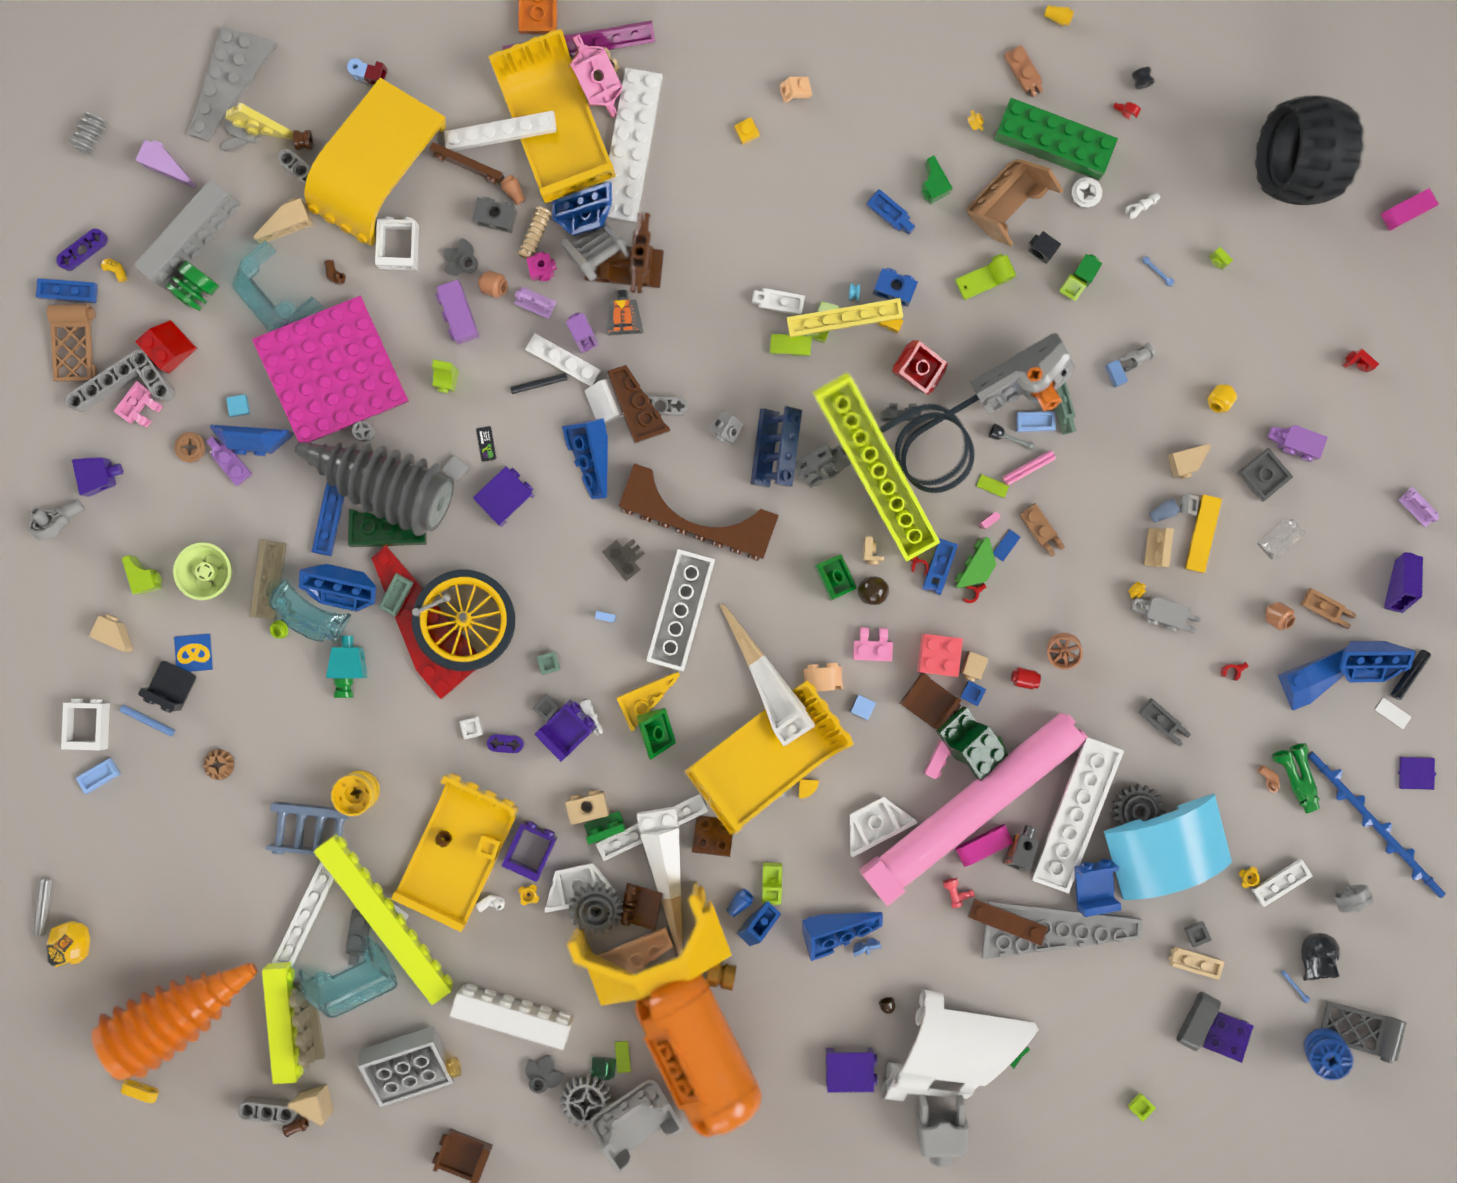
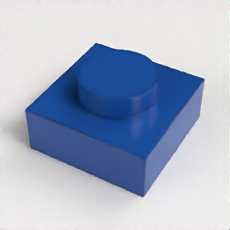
(972, 693)

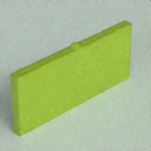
(992, 486)
(622, 1057)

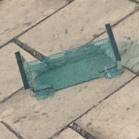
(270, 316)
(351, 987)

